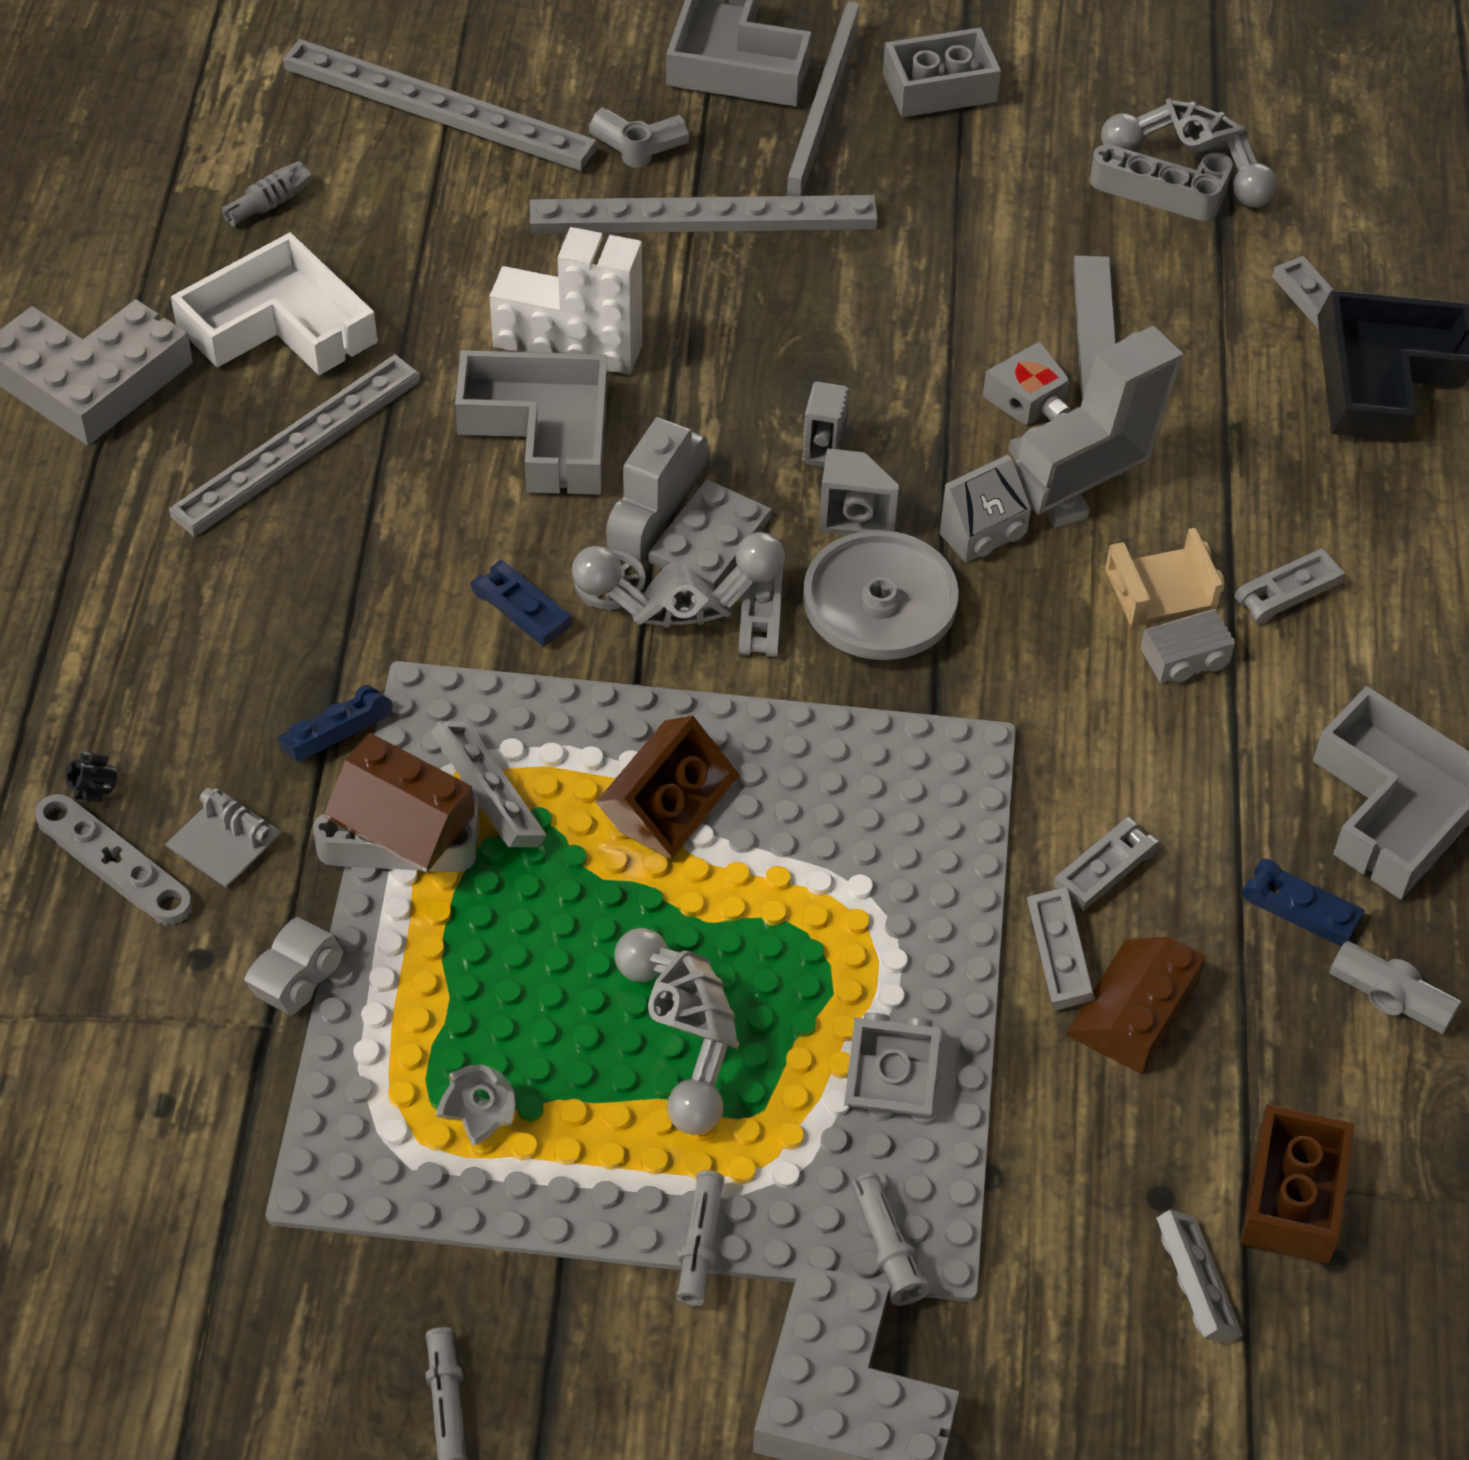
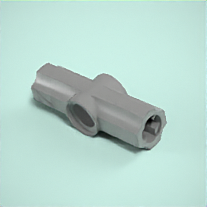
(1395, 987)

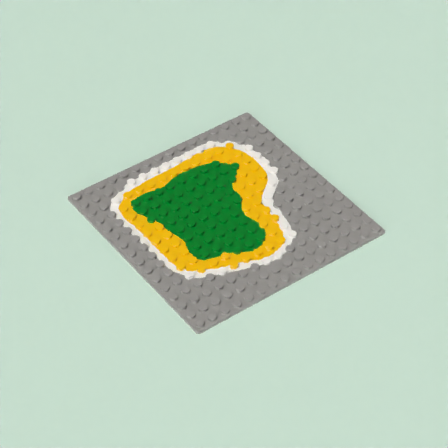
(821, 887)

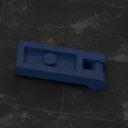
(522, 603)
(336, 723)
(1302, 903)

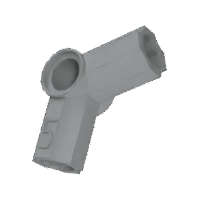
(637, 139)

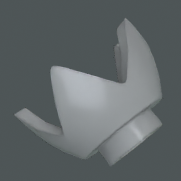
(478, 1115)

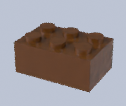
(1298, 1184)

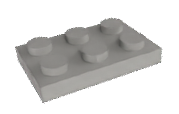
(709, 532)

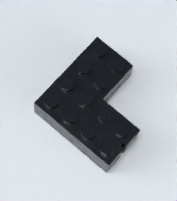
(1378, 350)

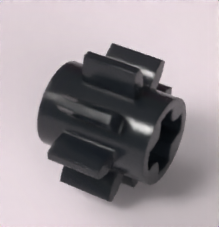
(91, 777)

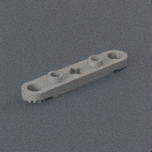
(133, 877)

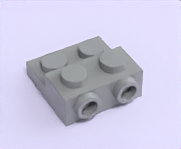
(893, 1065)

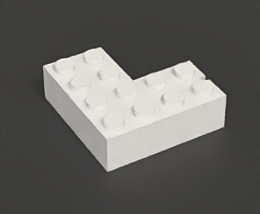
(272, 294)
(581, 309)

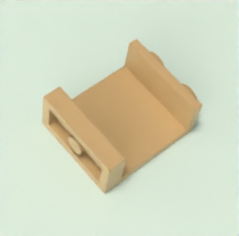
(1166, 582)

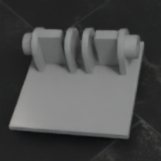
(223, 837)

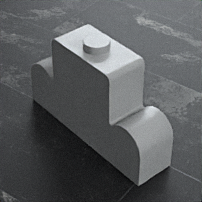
(655, 485)

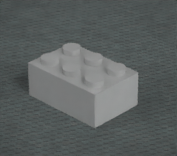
(941, 72)

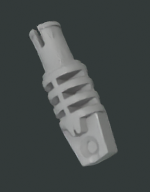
(268, 193)

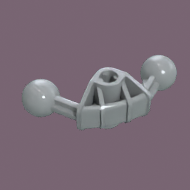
(1253, 184)
(677, 592)
(691, 1001)

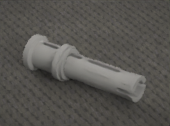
(895, 1255)

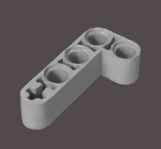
(1163, 183)
(343, 848)

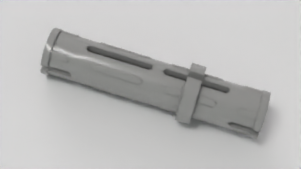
(694, 1268)
(444, 1381)

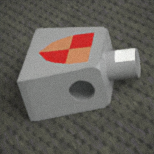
(1028, 386)

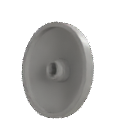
(880, 595)

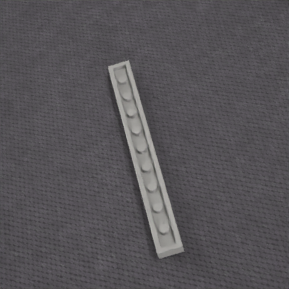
(440, 104)
(704, 214)

